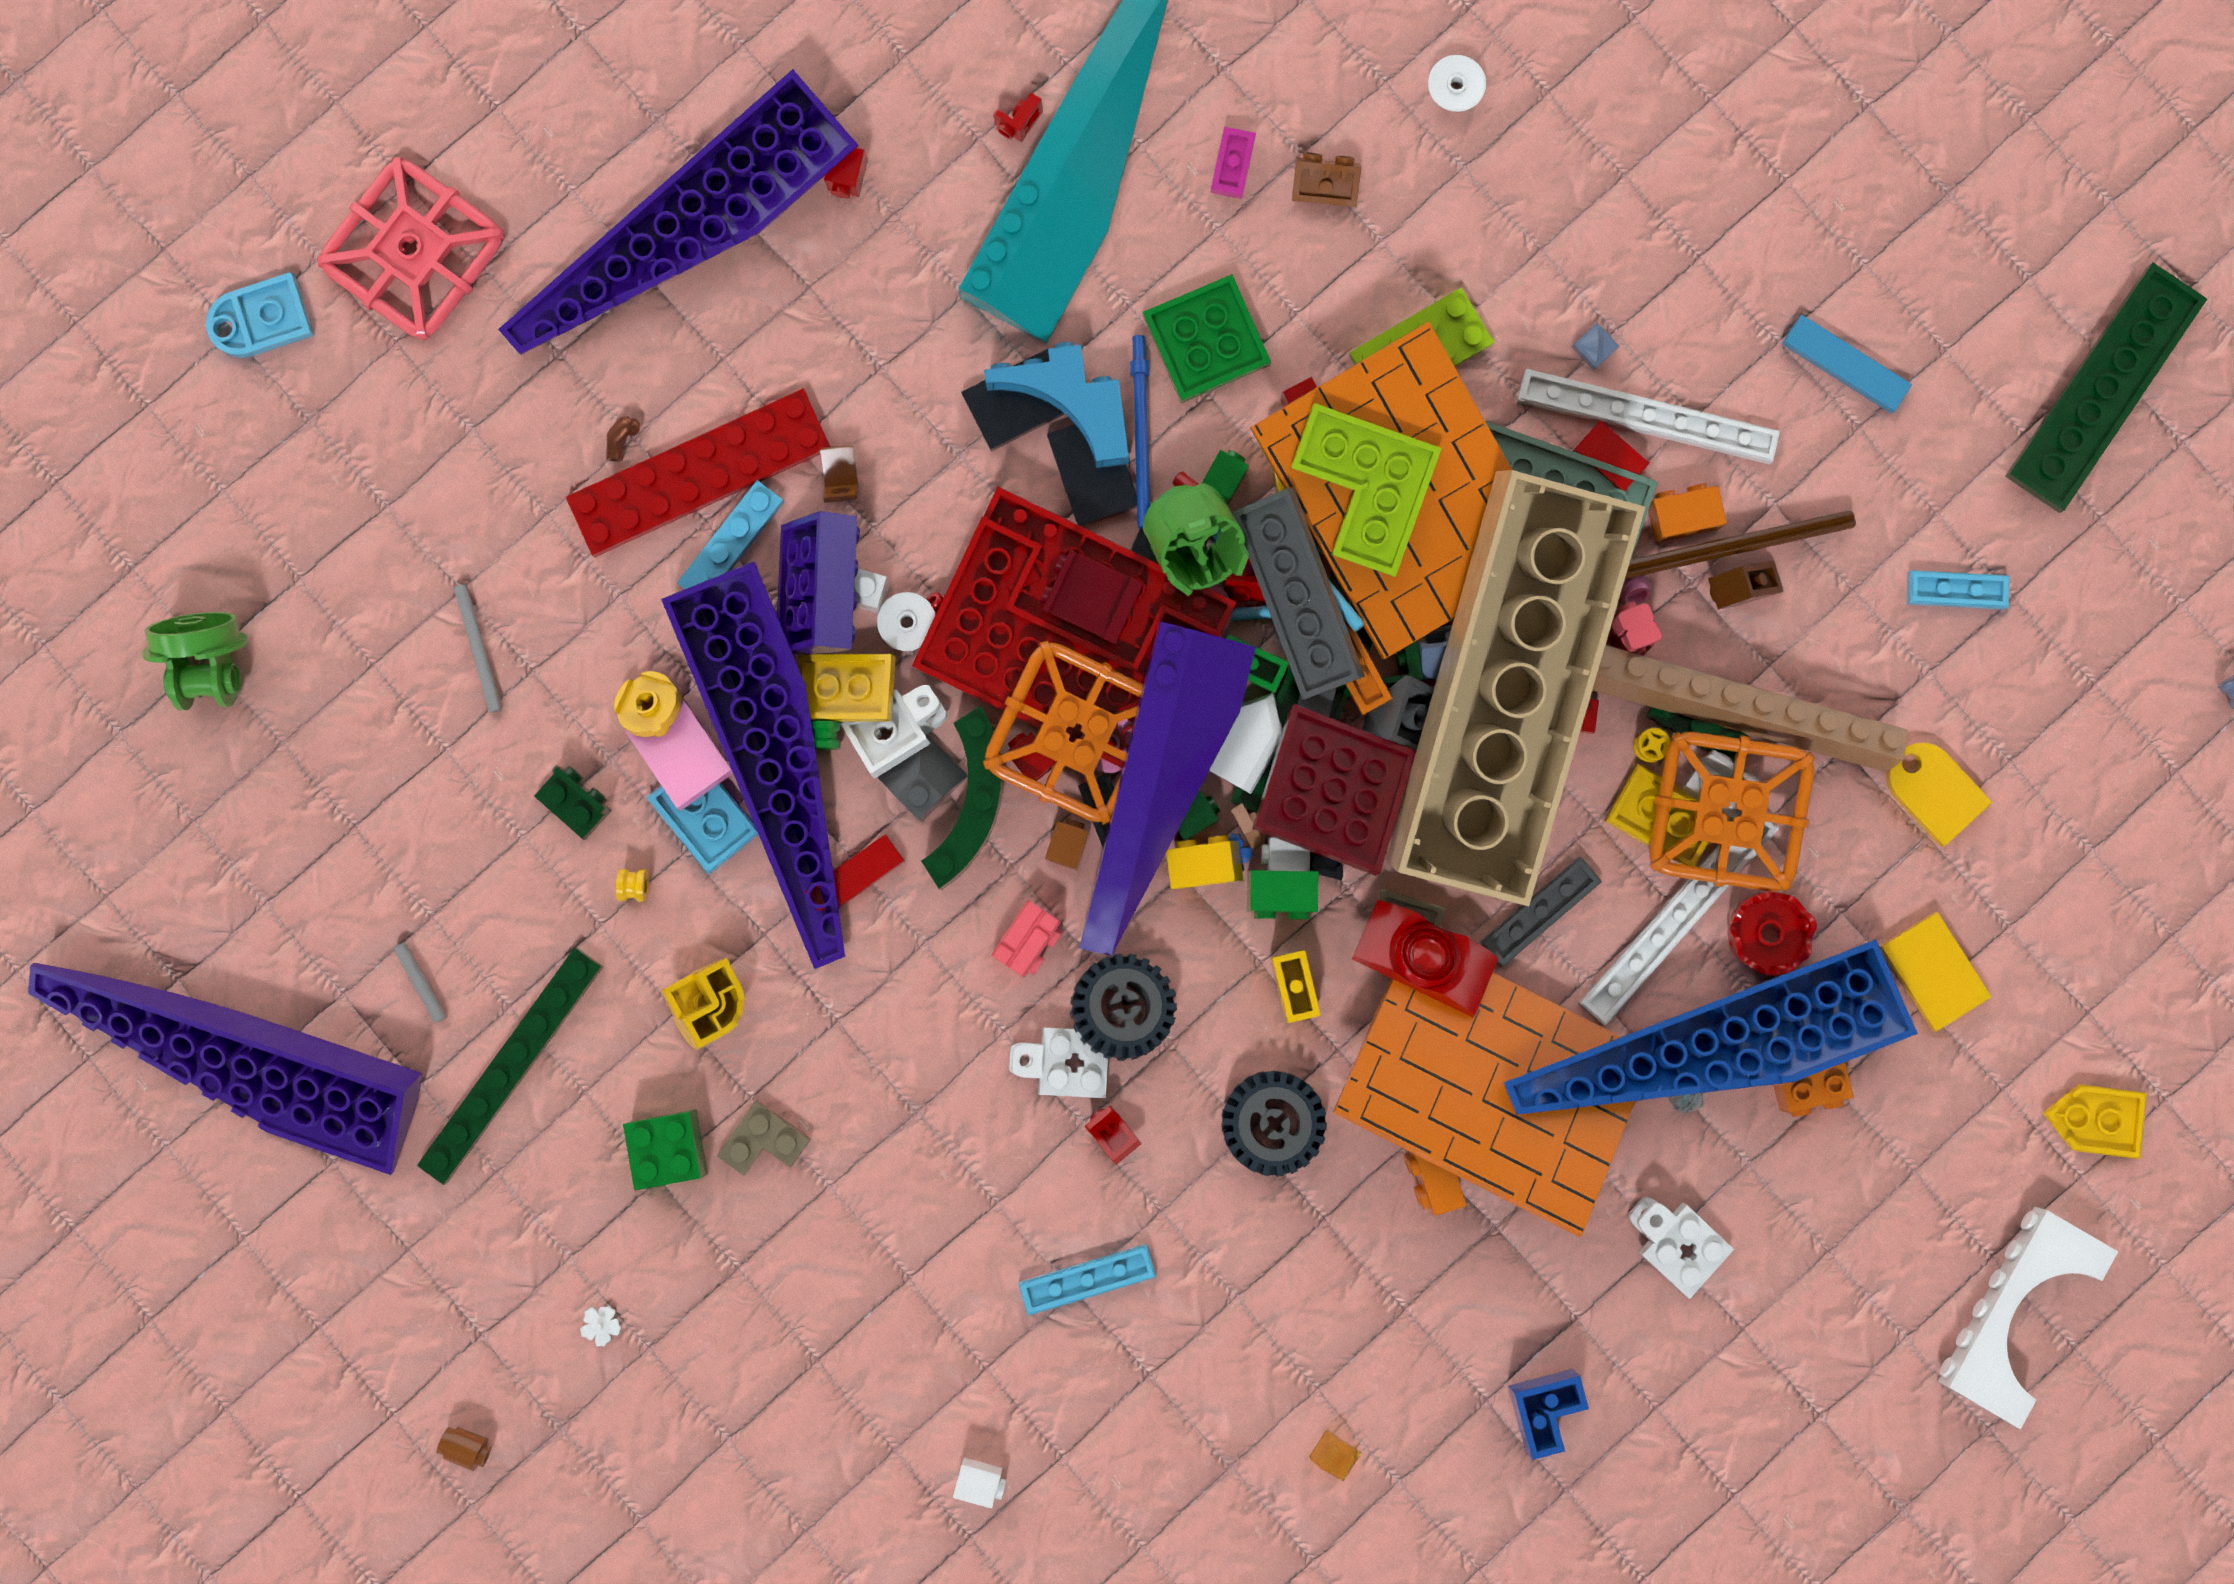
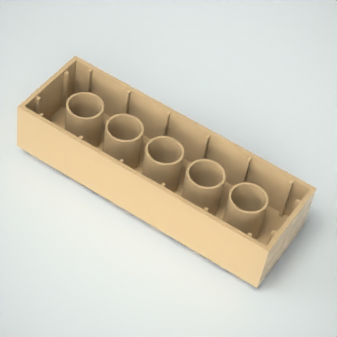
(1514, 686)

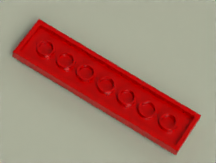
(698, 473)

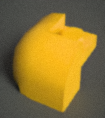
(706, 1003)

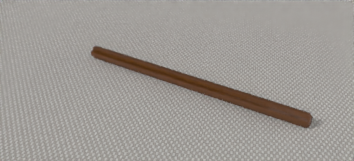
(1740, 543)

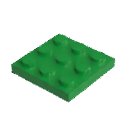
(1206, 338)

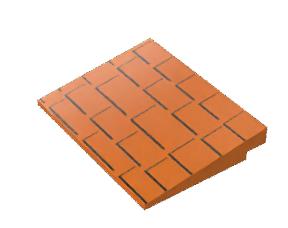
(1422, 396)
(1438, 1091)

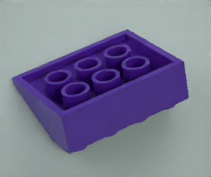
(818, 582)

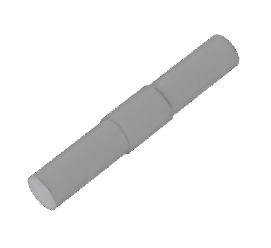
(420, 982)

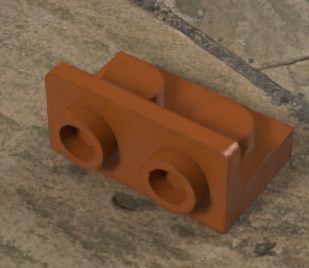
(1326, 180)

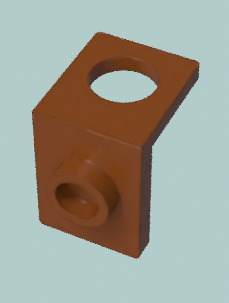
(839, 473)

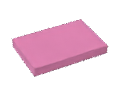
(684, 759)

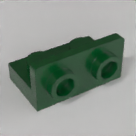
(573, 802)

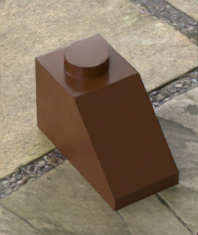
(1745, 584)

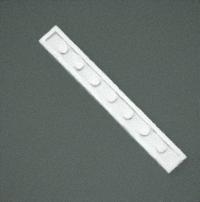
(1648, 416)
(1662, 935)

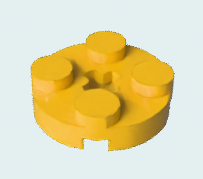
(660, 716)

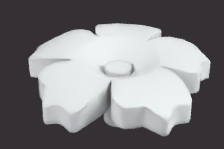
(600, 1325)

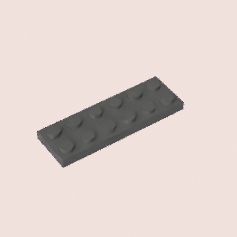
(1298, 594)

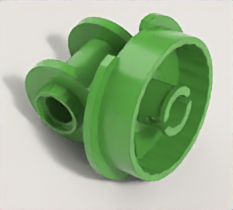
(205, 637)

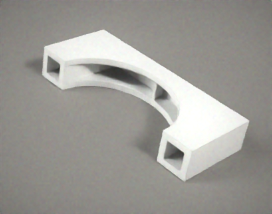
(1980, 1361)

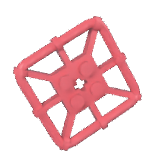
(416, 268)

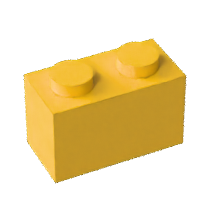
(1204, 864)
(1295, 986)

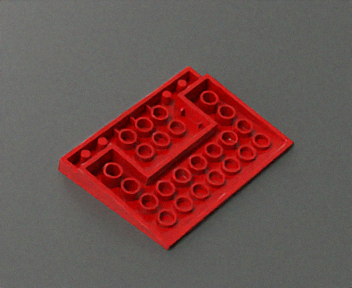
(988, 634)

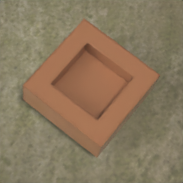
(1246, 823)

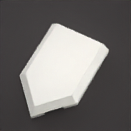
(1250, 743)

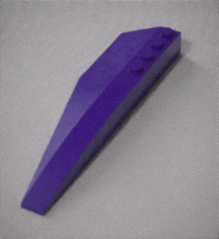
(698, 212)
(767, 736)
(263, 1070)

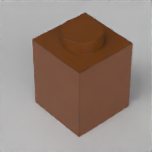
(1067, 843)

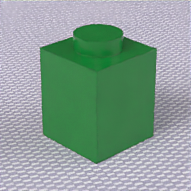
(1226, 474)

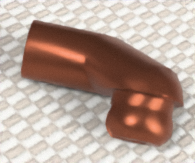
(616, 435)

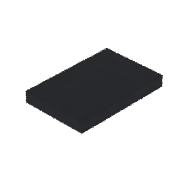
(1008, 414)
(1090, 490)

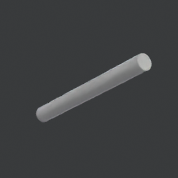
(478, 648)

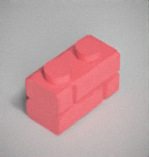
(1634, 629)
(1027, 939)

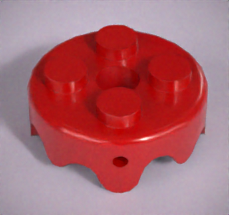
(1794, 930)

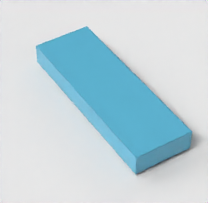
(1958, 590)

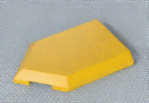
(2100, 1120)

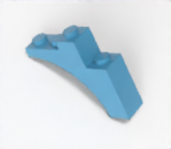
(1062, 382)

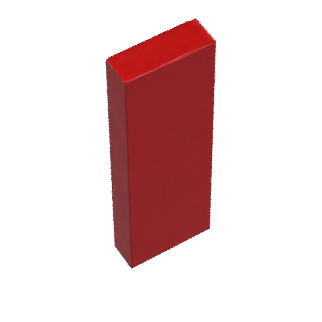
(862, 871)

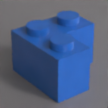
(1540, 1403)

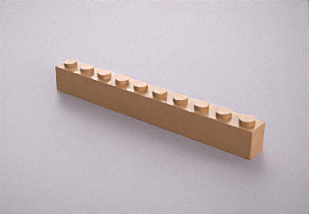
(1750, 709)

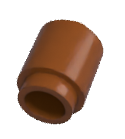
(464, 1448)

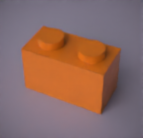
(1686, 513)

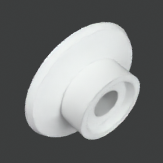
(1458, 70)
(901, 606)

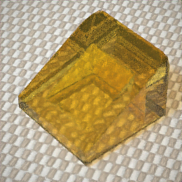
(1334, 1455)

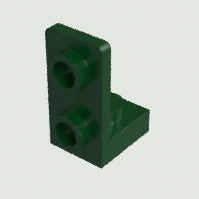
(1409, 661)

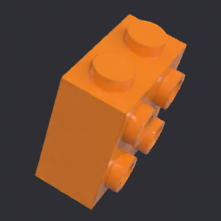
(1823, 1088)
(1436, 1188)

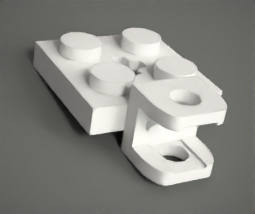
(909, 723)
(1048, 1065)
(1667, 1234)

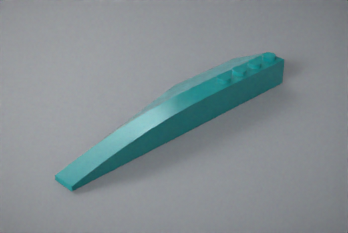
(1070, 183)

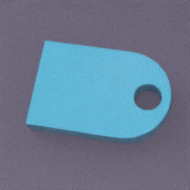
(261, 317)

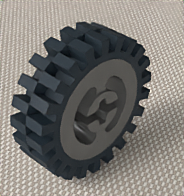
(1129, 1039)
(1296, 1148)

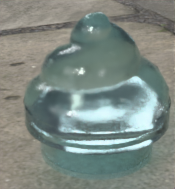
(1687, 1103)

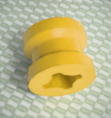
(1657, 741)
(632, 885)

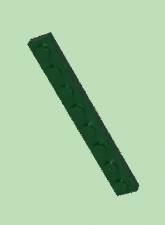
(510, 1066)

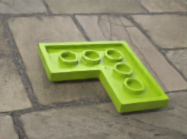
(1453, 322)
(1387, 479)

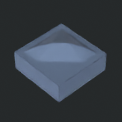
(1595, 346)

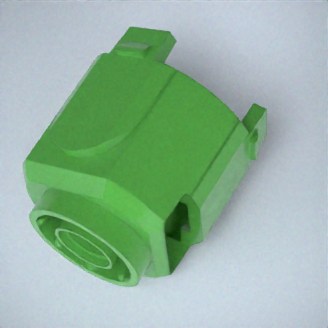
(1178, 535)

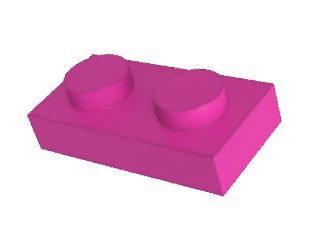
(1233, 162)

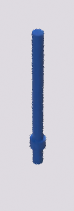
(1139, 371)

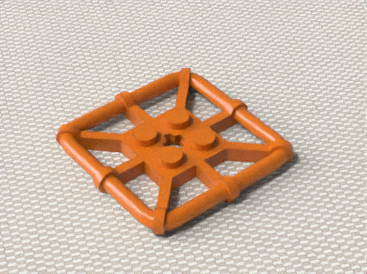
(1052, 736)
(1751, 800)

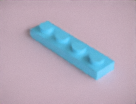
(734, 536)

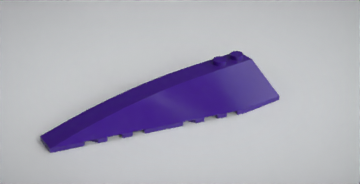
(1179, 727)

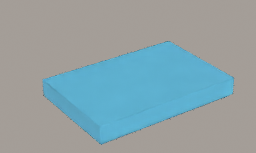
(709, 827)

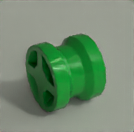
(826, 735)

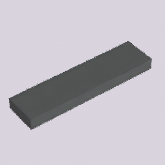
(1544, 910)

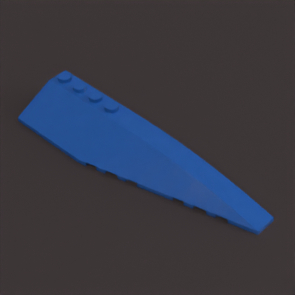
(1738, 1042)

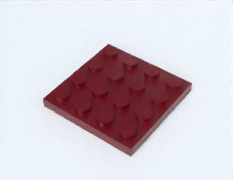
(1334, 790)

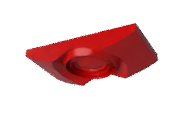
(1426, 957)

